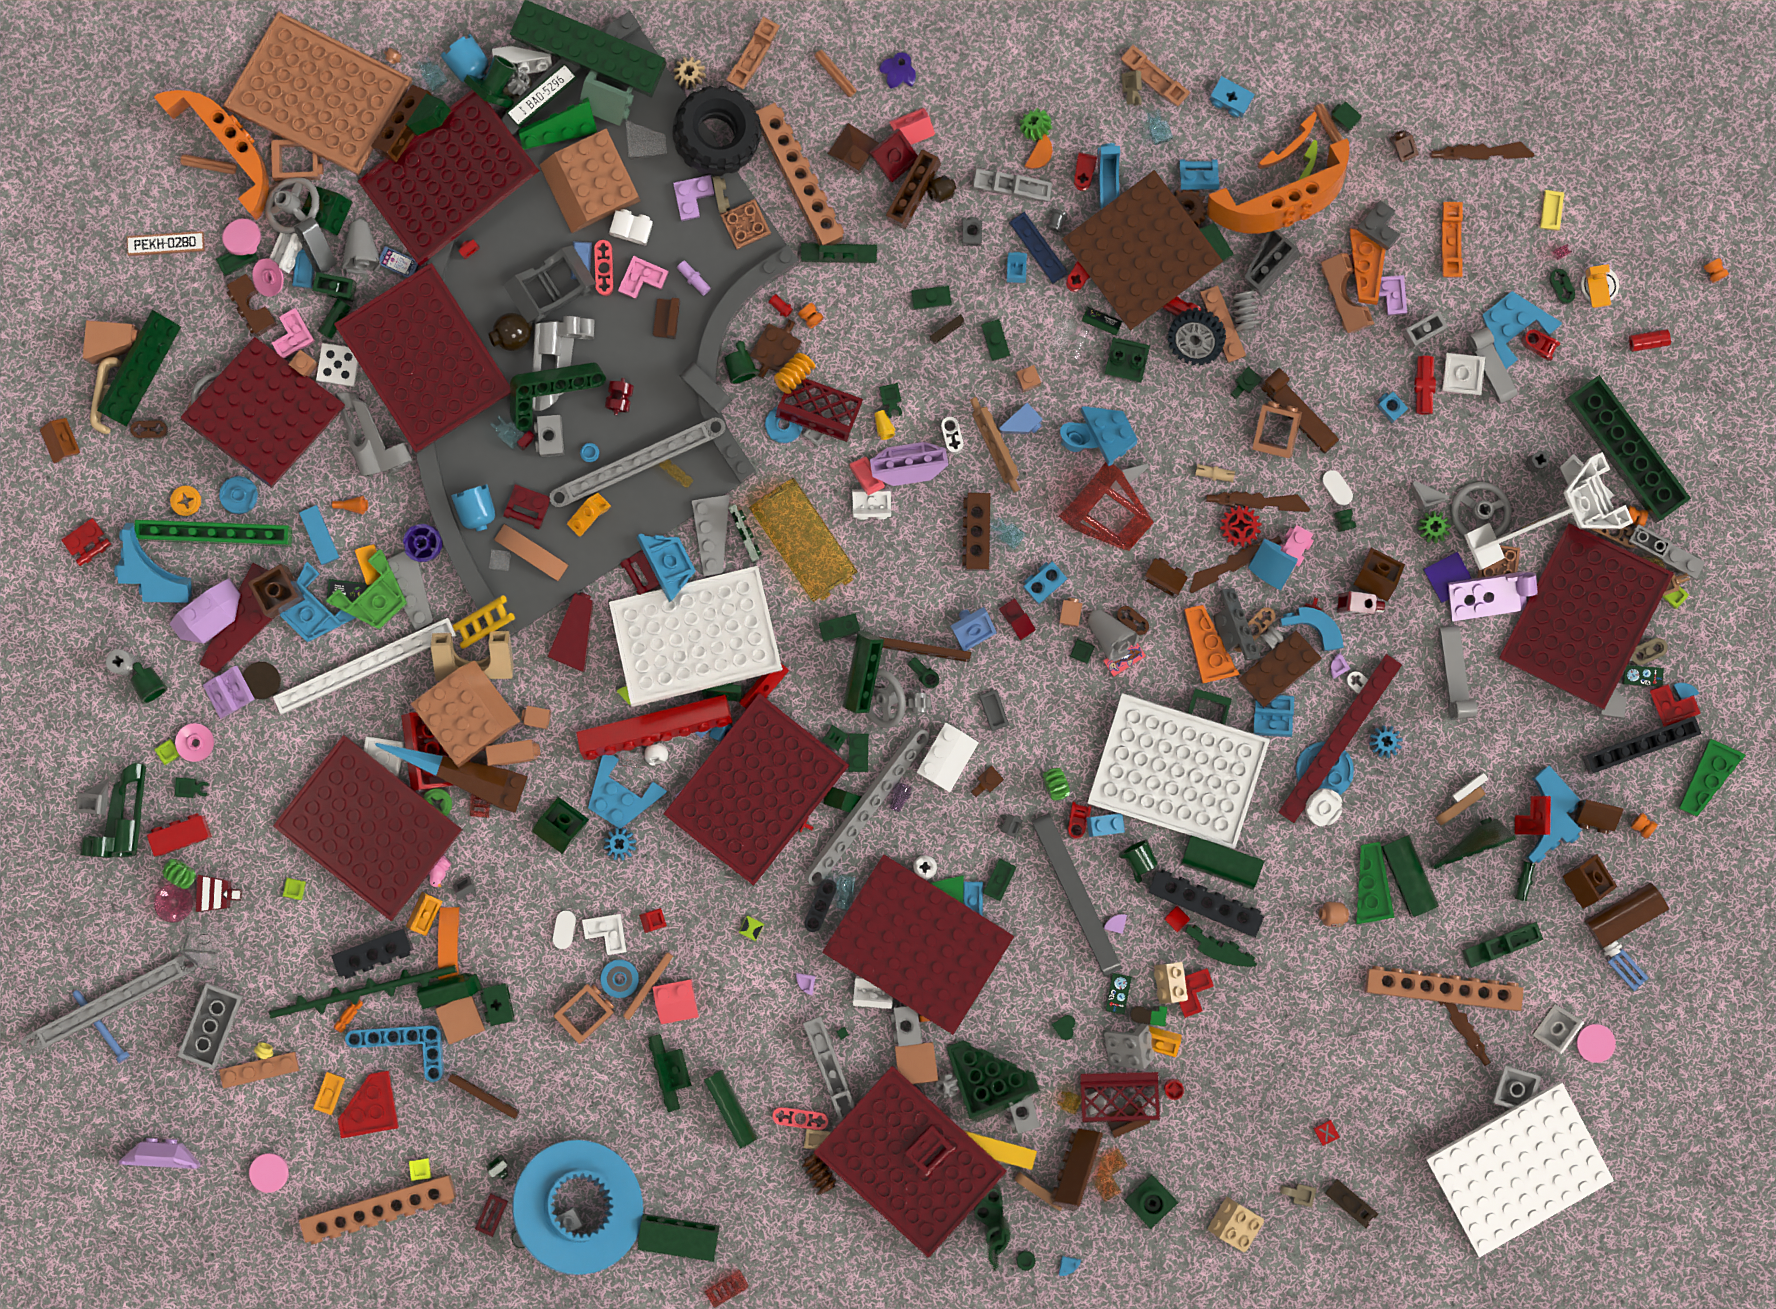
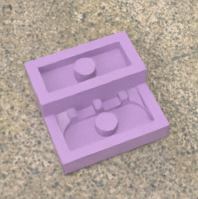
(228, 692)

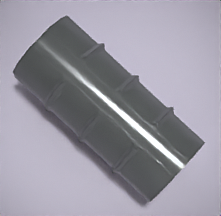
(1542, 459)

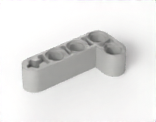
(1494, 370)

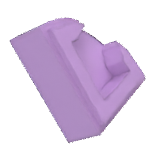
(1338, 666)
(1116, 923)
(806, 982)

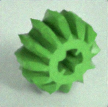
(1035, 124)
(1439, 533)
(1056, 784)
(179, 873)

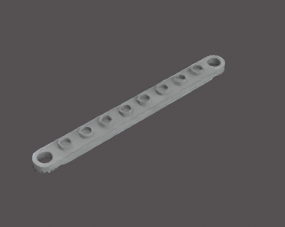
(637, 462)
(866, 806)
(108, 1004)

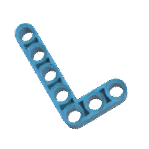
(403, 1039)

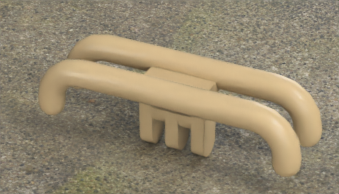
(100, 390)

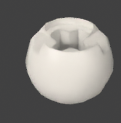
(656, 754)
(930, 862)

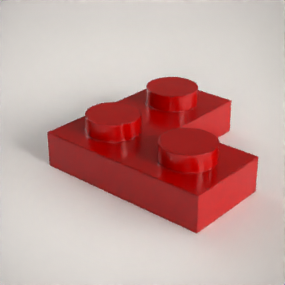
(1671, 710)
(1539, 819)
(1195, 983)

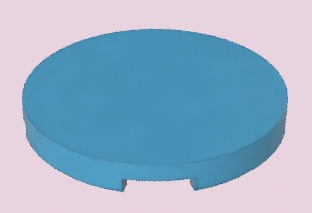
(1339, 776)

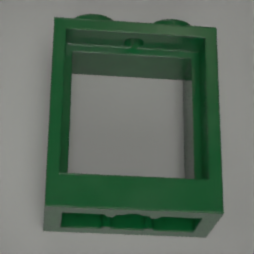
(1211, 697)

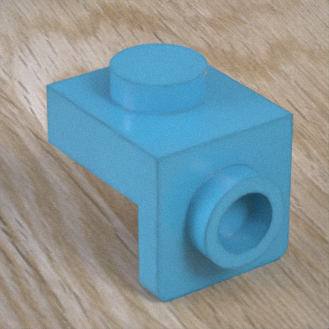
(1016, 267)

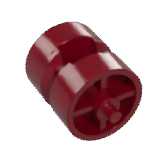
(619, 396)

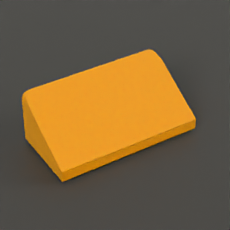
(369, 572)
(424, 914)
(1165, 1041)

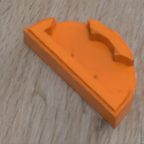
(1041, 154)

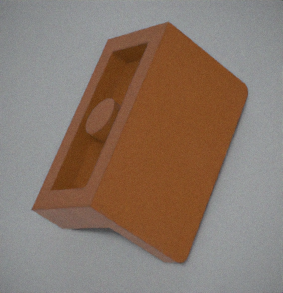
(59, 440)

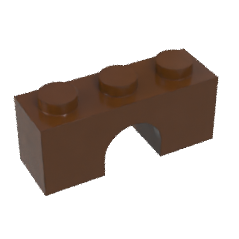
(242, 291)

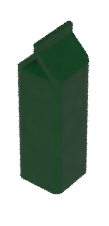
(448, 990)

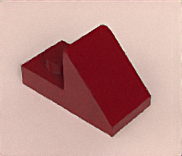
(1017, 619)

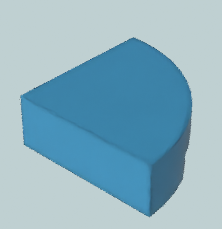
(1685, 690)
(1068, 1265)

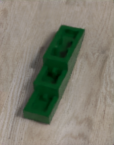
(1502, 945)

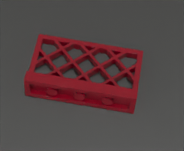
(818, 422)
(1116, 1081)

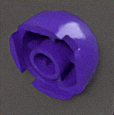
(422, 543)

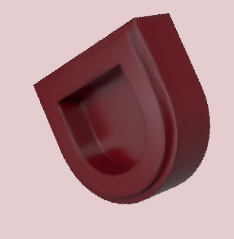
(526, 440)

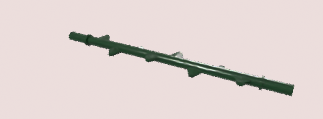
(354, 995)

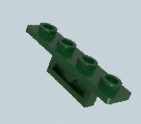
(839, 253)
(670, 1070)

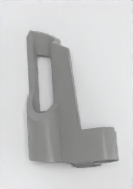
(557, 339)
(371, 454)

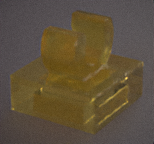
(1071, 1102)

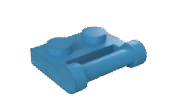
(1199, 178)

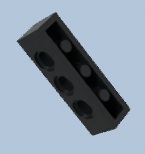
(343, 959)

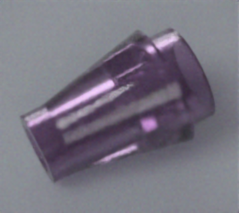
(900, 796)

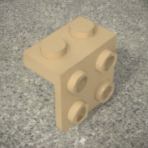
(1235, 1224)

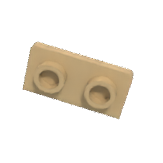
(1170, 983)

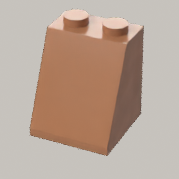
(107, 340)

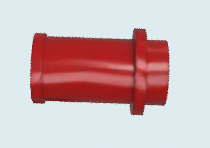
(781, 306)

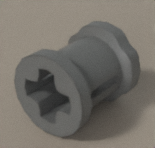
(1056, 220)

